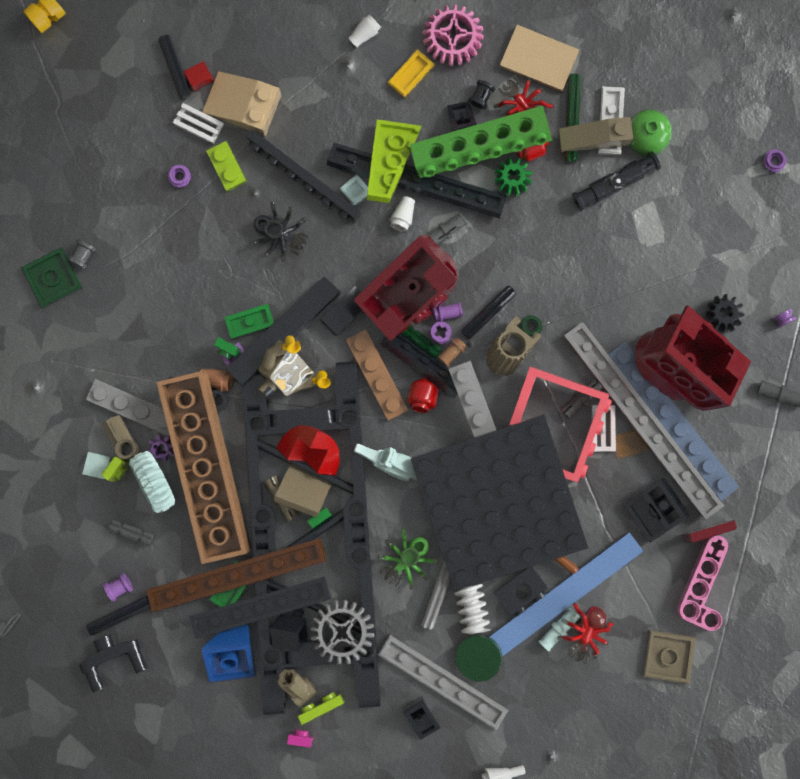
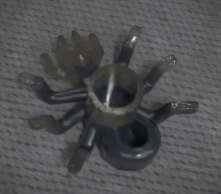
(275, 231)

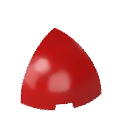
(312, 446)

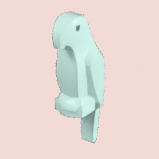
(389, 461)

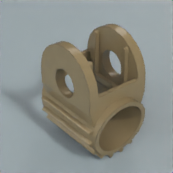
(504, 358)

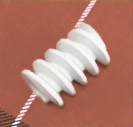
(472, 609)

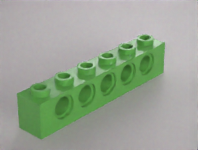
(488, 133)

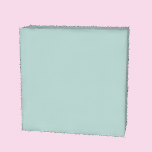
(355, 190)
(95, 464)

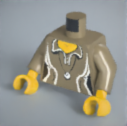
(287, 371)

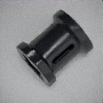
(478, 100)

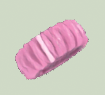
(462, 35)

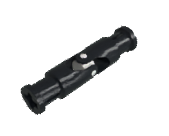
(630, 173)

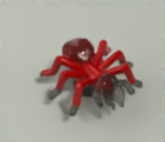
(519, 99)
(588, 628)

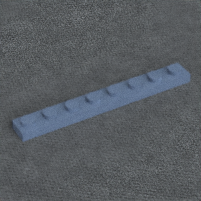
(676, 425)

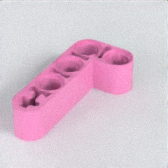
(706, 581)

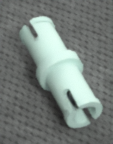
(558, 629)

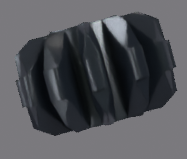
(719, 305)

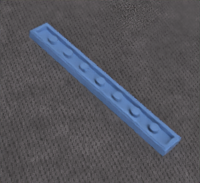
(566, 593)

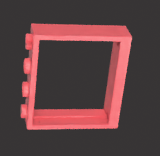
(595, 427)

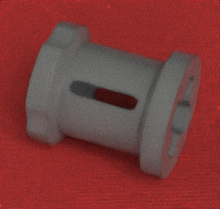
(81, 254)

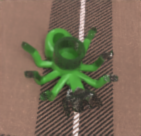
(409, 557)

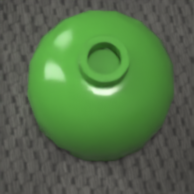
(650, 132)

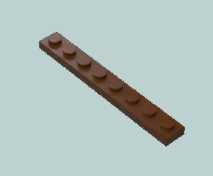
(236, 575)

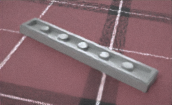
(443, 682)

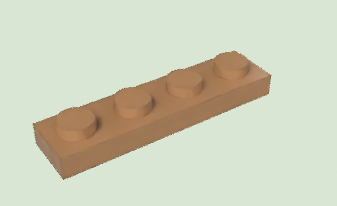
(377, 375)

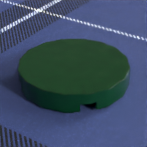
(479, 658)

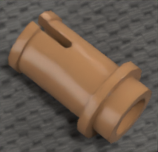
(452, 351)

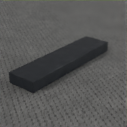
(421, 362)

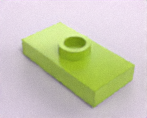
(115, 469)

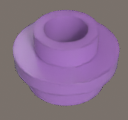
(779, 155)
(176, 170)

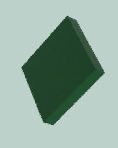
(51, 277)

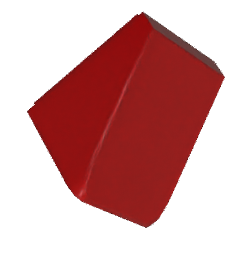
(198, 76)

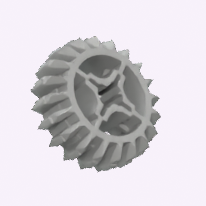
(328, 647)

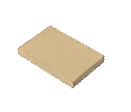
(539, 58)

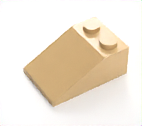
(243, 102)

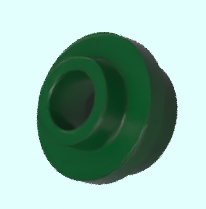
(531, 319)

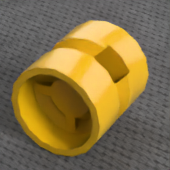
(43, 13)

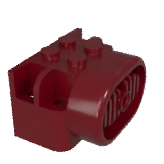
(409, 287)
(691, 361)

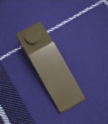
(596, 134)

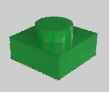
(227, 349)
(323, 515)

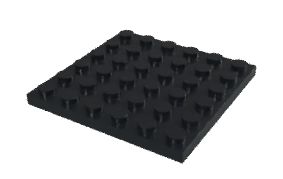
(499, 502)

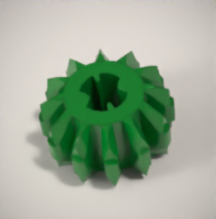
(513, 185)

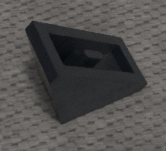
(460, 116)
(421, 718)

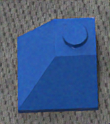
(229, 655)

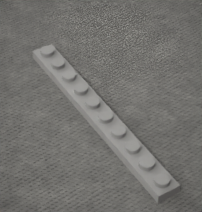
(644, 421)

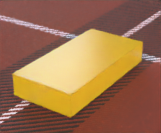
(411, 73)

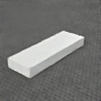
(611, 107)

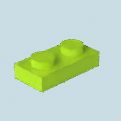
(226, 166)
(311, 711)

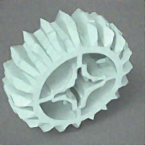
(152, 482)

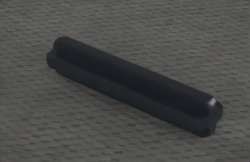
(174, 66)
(488, 312)
(118, 616)

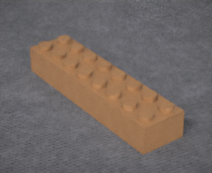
(204, 466)

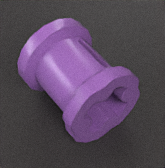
(443, 326)
(118, 587)

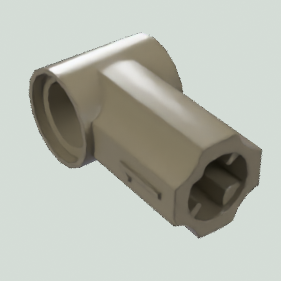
(120, 437)
(297, 688)

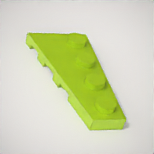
(389, 157)

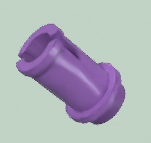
(447, 312)

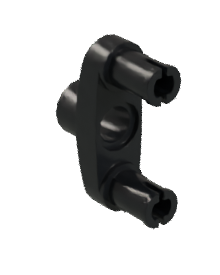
(107, 650)

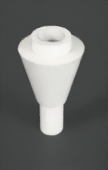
(503, 773)

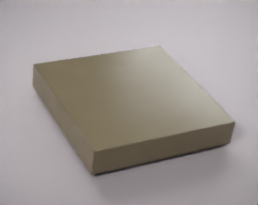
(302, 491)
(669, 656)

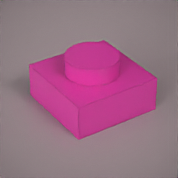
(300, 738)

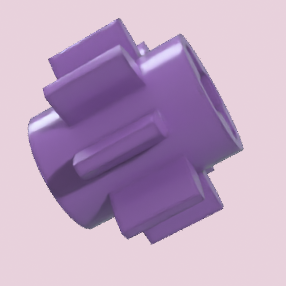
(155, 449)

